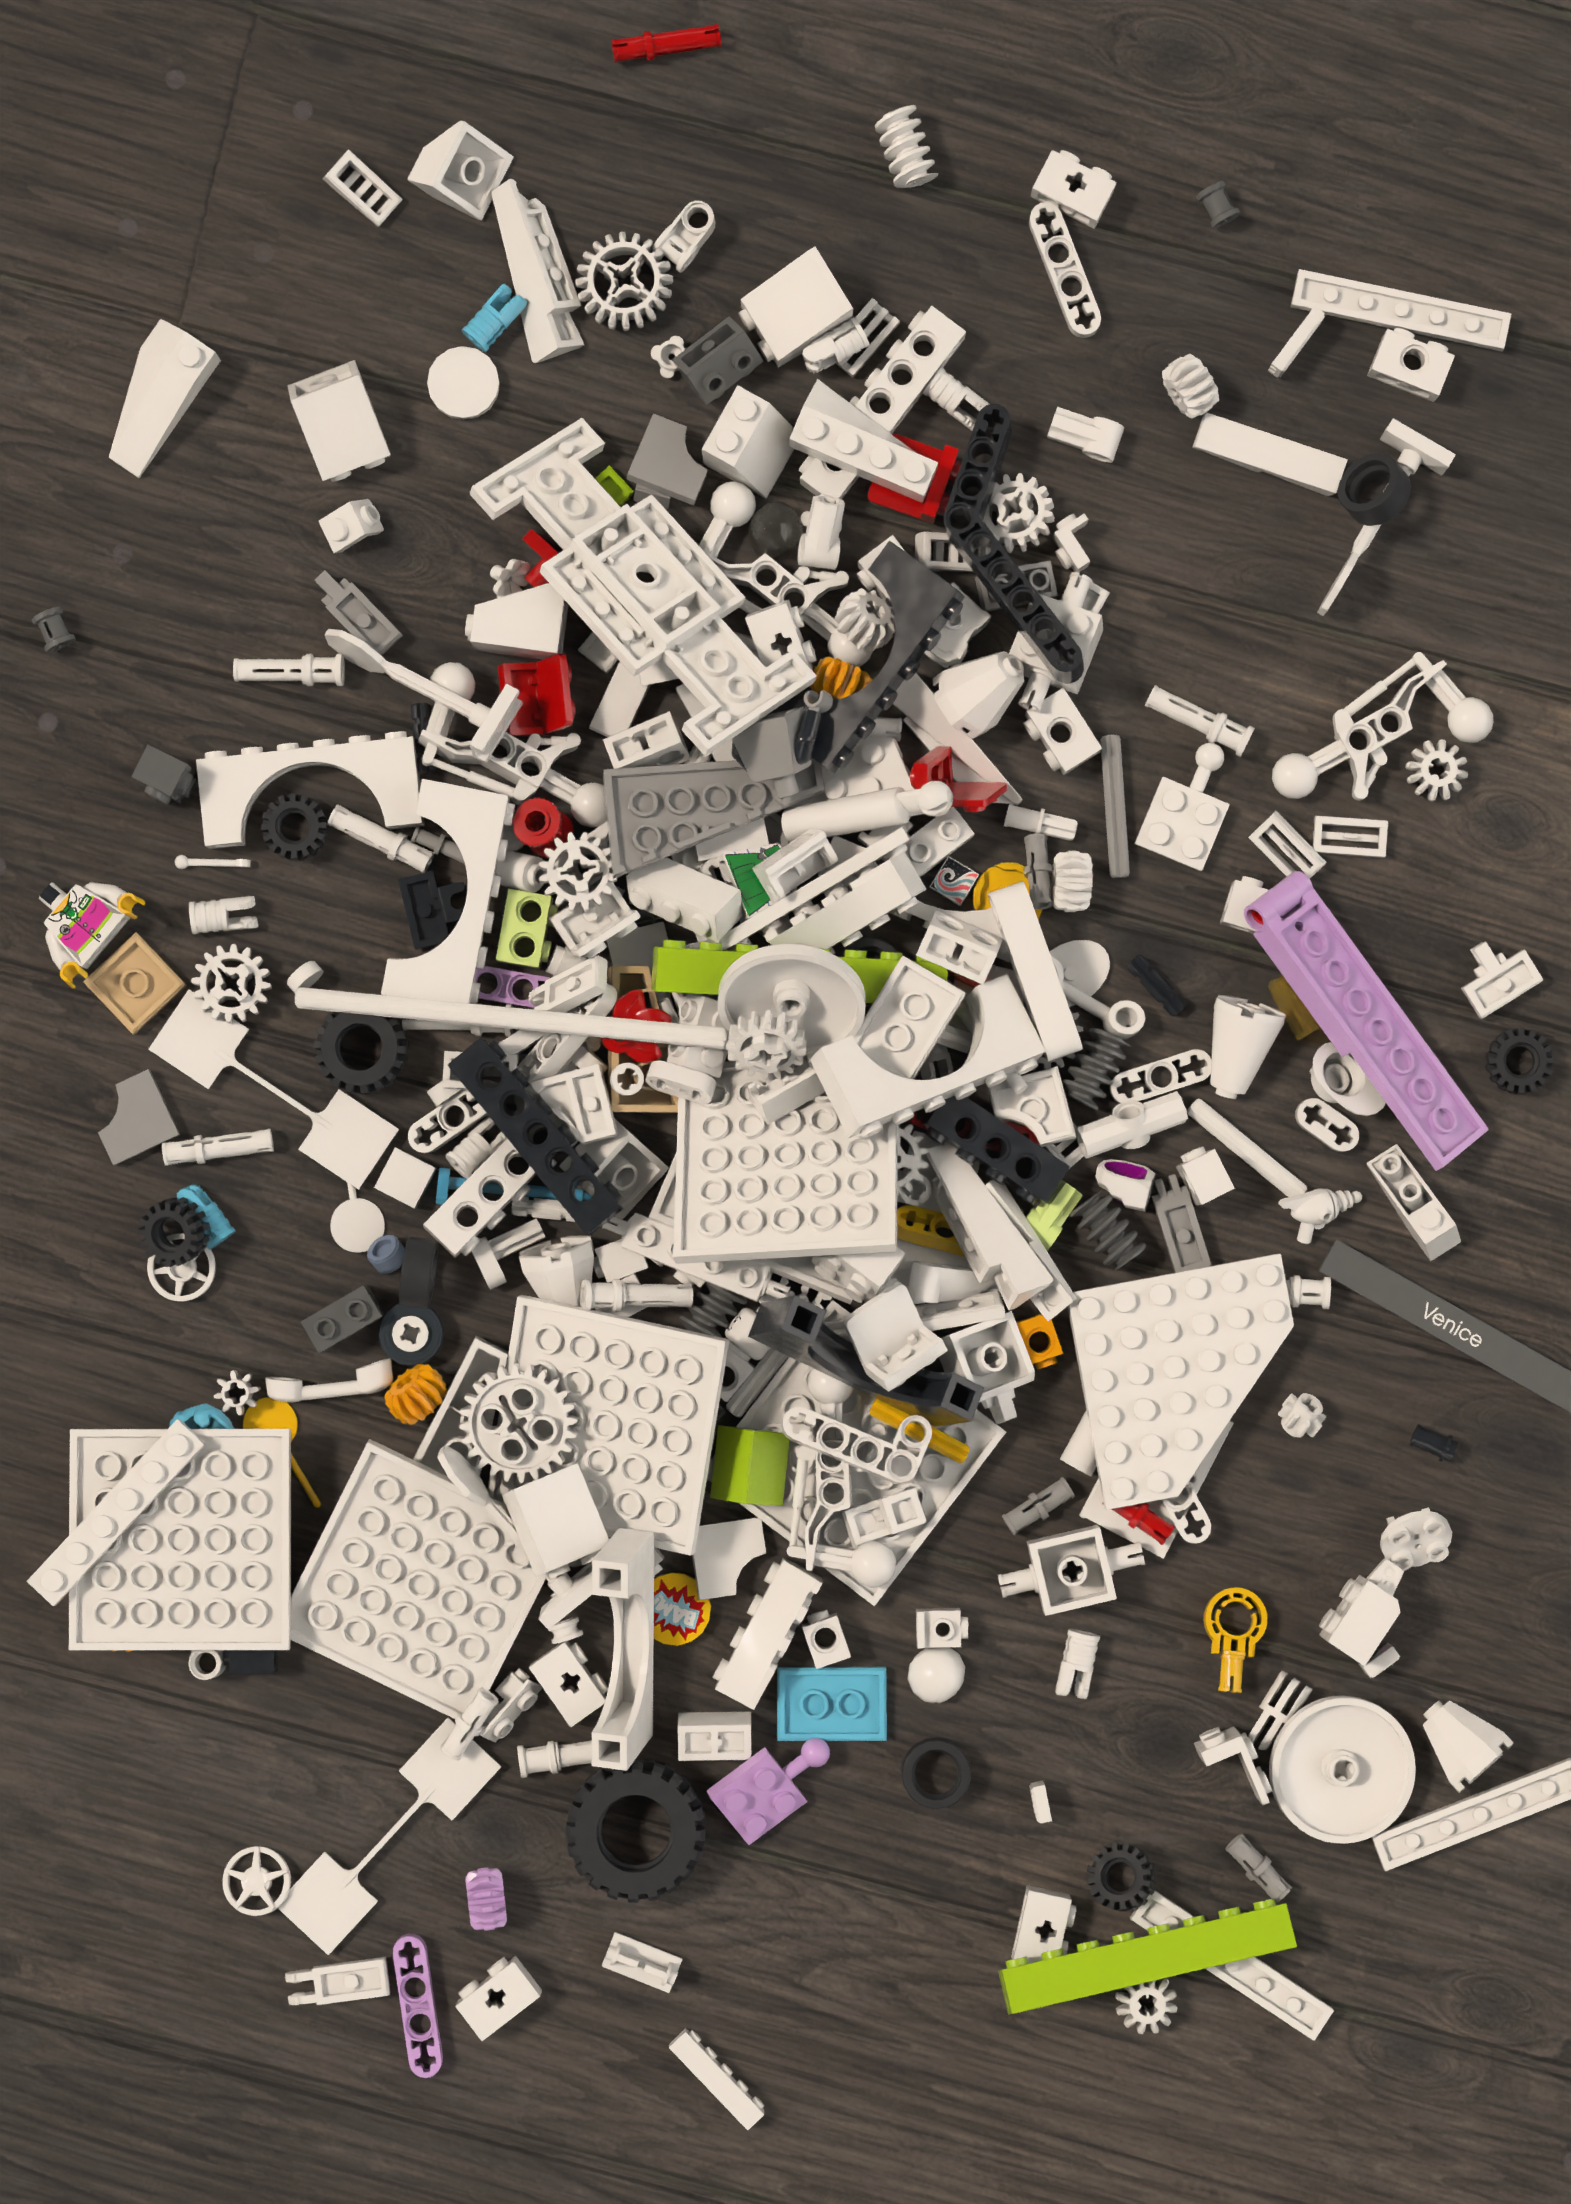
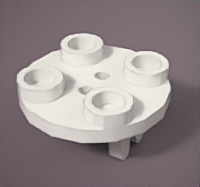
(1416, 1539)

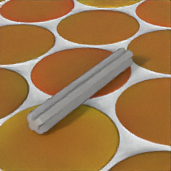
(1115, 806)

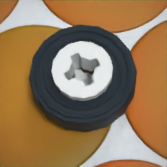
(423, 1328)

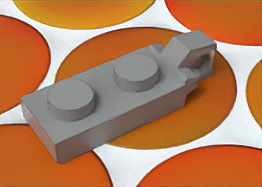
(358, 613)

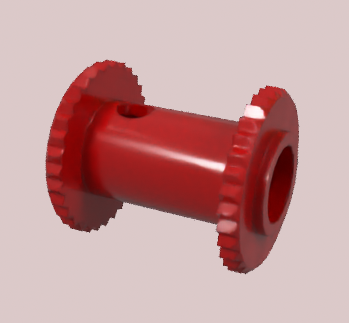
(539, 823)

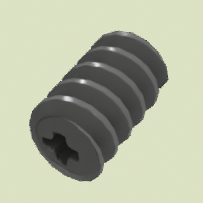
(1094, 1067)
(1108, 1230)
(712, 1310)

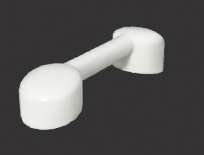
(1115, 1018)
(369, 1380)

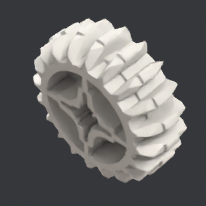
(610, 271)

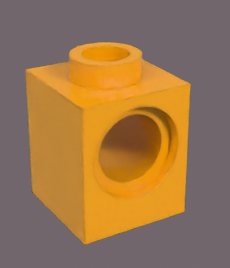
(1035, 1324)

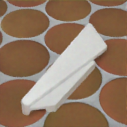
(537, 273)

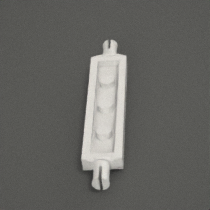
(657, 1242)

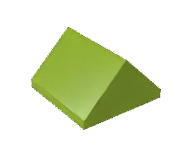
(750, 1466)

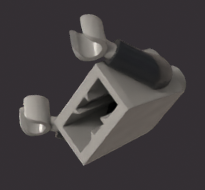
(781, 743)

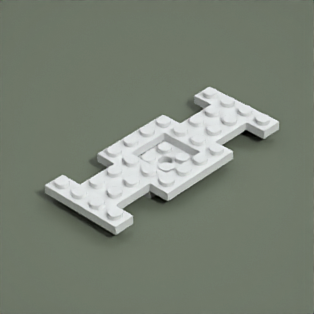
(676, 611)

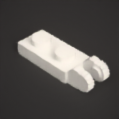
(572, 986)
(342, 1982)

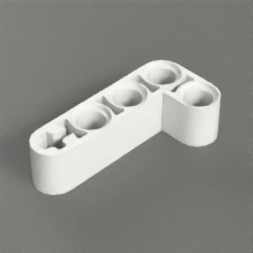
(852, 1438)

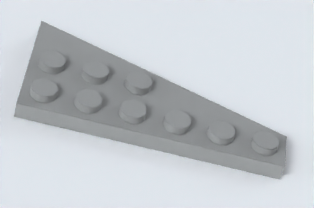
(682, 805)

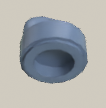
(386, 1254)

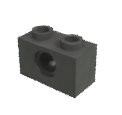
(342, 1318)

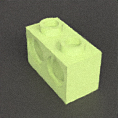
(516, 928)

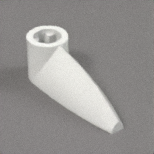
(944, 1282)

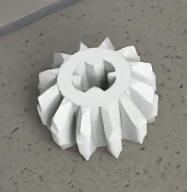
(1190, 386)
(866, 619)
(1440, 758)
(1071, 881)
(1147, 2016)

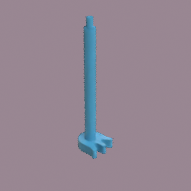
(446, 1182)

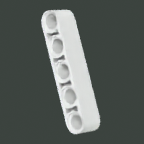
(1035, 970)

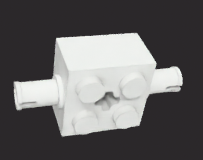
(1083, 627)
(1092, 1582)

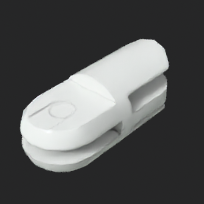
(1278, 1709)

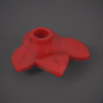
(633, 1007)

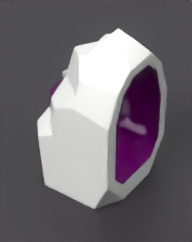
(1126, 1182)

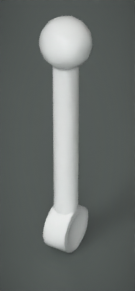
(182, 862)

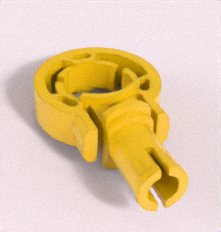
(1233, 1660)

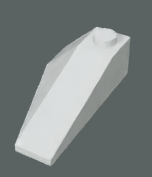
(162, 387)

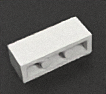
(685, 897)

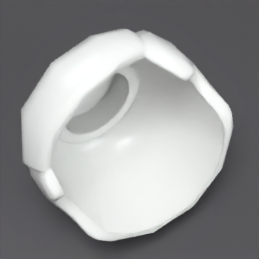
(936, 1674)

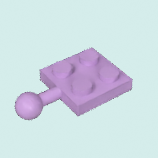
(762, 1792)

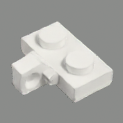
(1499, 979)

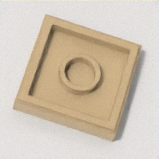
(135, 983)

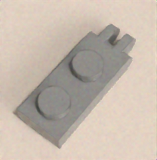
(1180, 1226)

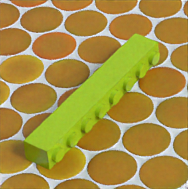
(701, 969)
(1146, 1958)

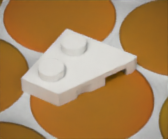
(580, 1102)

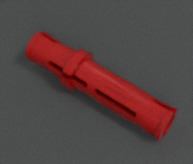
(665, 43)

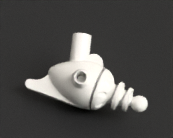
(1318, 1208)

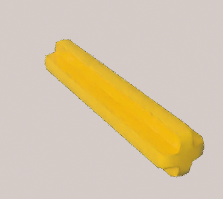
(939, 1440)

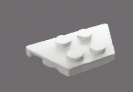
(874, 767)

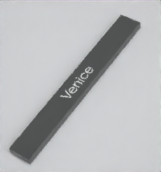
(1448, 1323)

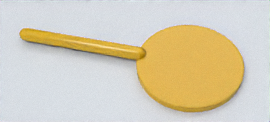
(278, 1415)

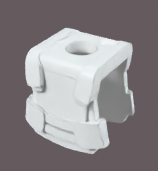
(957, 633)

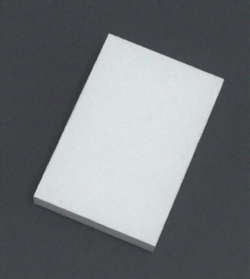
(908, 1018)

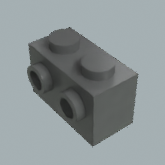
(717, 360)
(164, 776)

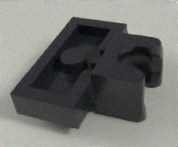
(429, 908)

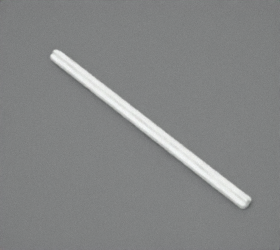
(511, 1018)

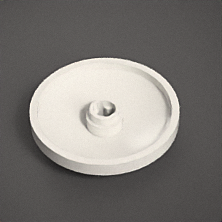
(802, 984)
(1342, 1769)

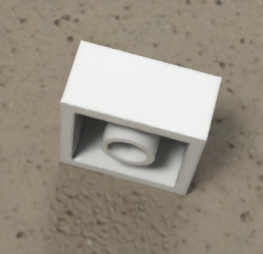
(405, 1178)

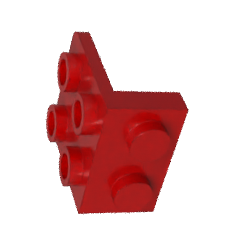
(935, 499)
(544, 695)
(970, 795)

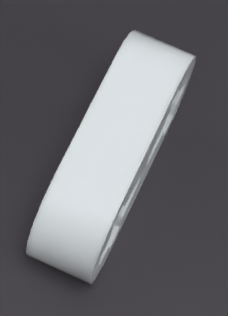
(681, 1082)
(1322, 1132)

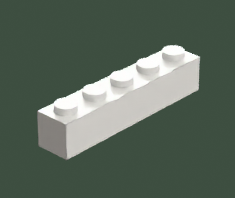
(717, 2078)

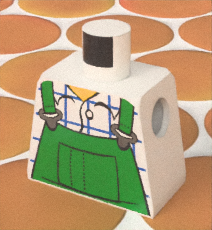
(738, 872)

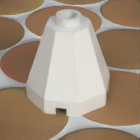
(978, 691)
(559, 1268)
(1463, 1742)

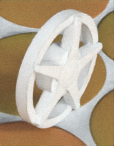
(182, 1274)
(256, 1881)

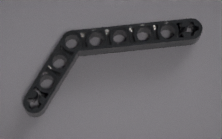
(998, 560)

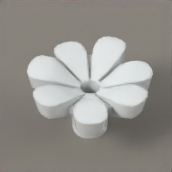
(510, 578)

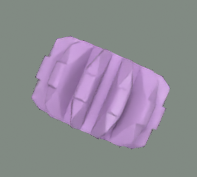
(486, 1899)

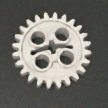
(547, 1405)

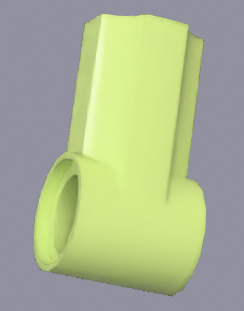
(1049, 1216)

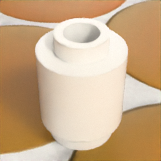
(520, 871)

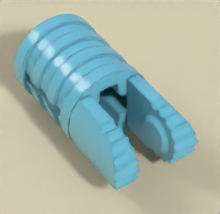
(494, 318)
(219, 1225)

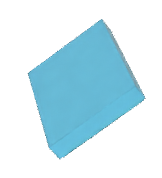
(831, 1703)

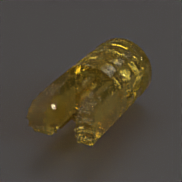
(1297, 1015)

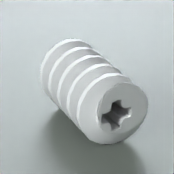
(904, 148)

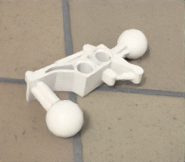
(734, 506)
(1468, 721)
(586, 801)
(871, 1562)

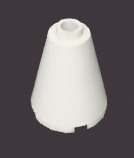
(1240, 1042)

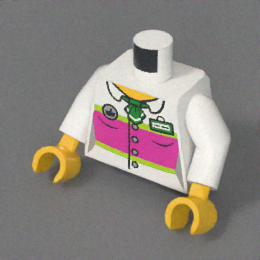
(84, 923)

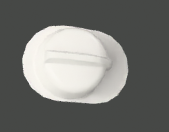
(1344, 1082)

